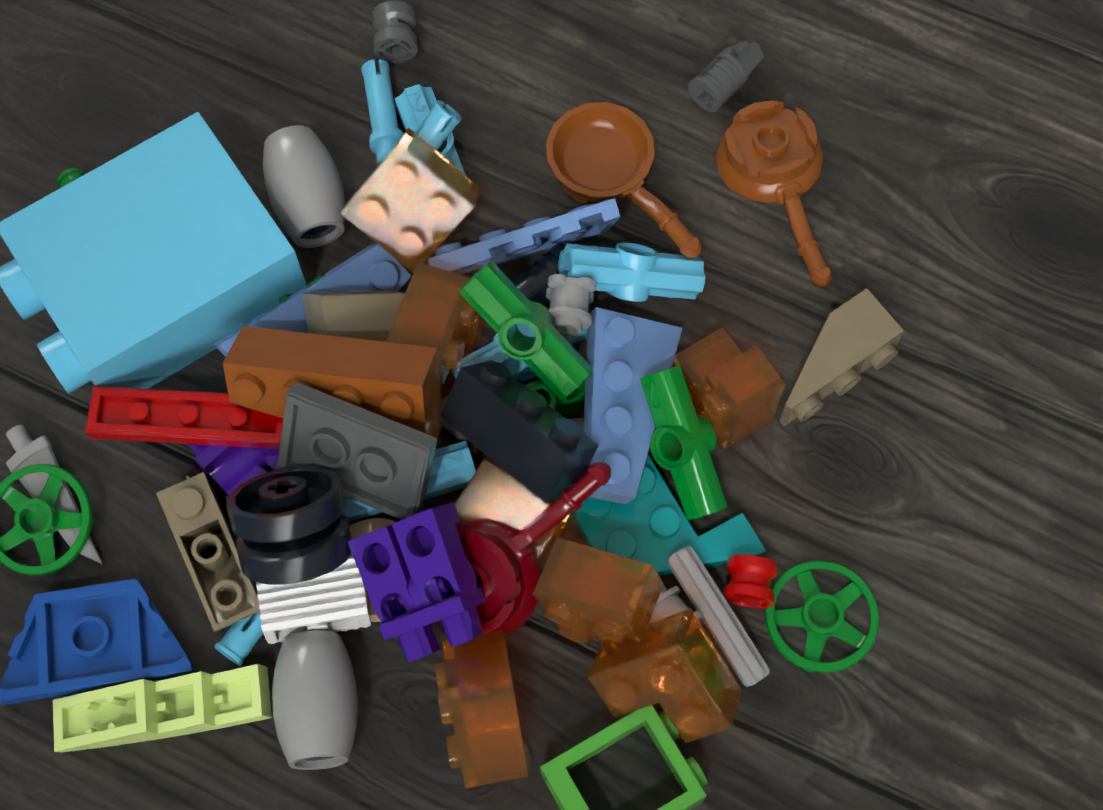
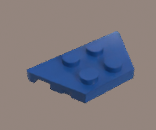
(90, 642)

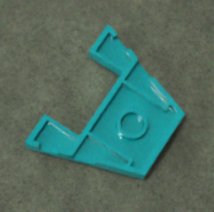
(656, 528)

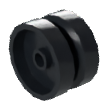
(290, 525)

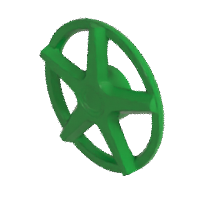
(40, 518)
(822, 617)

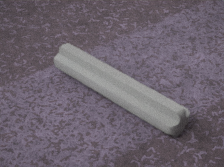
(718, 616)

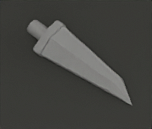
(40, 452)

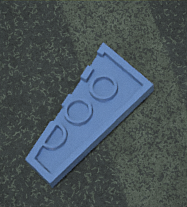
(533, 238)
(366, 271)
(615, 405)

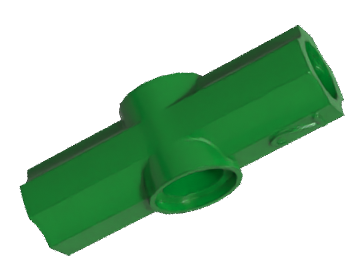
(503, 308)
(683, 442)

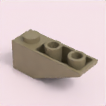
(849, 343)
(209, 550)

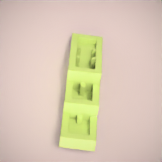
(161, 708)

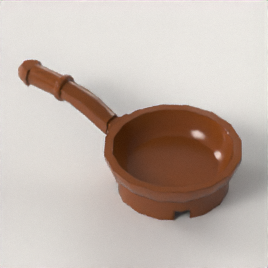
(606, 154)
(776, 158)

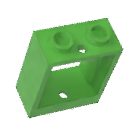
(663, 734)

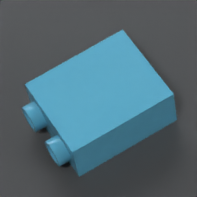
(147, 261)

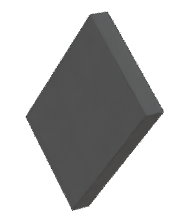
(374, 456)

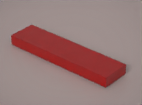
(179, 418)

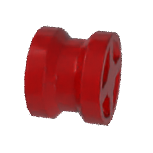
(750, 581)

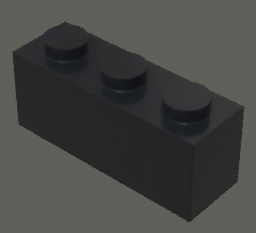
(518, 429)

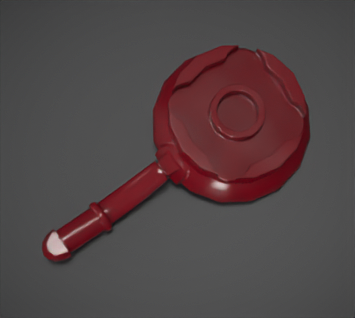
(506, 557)

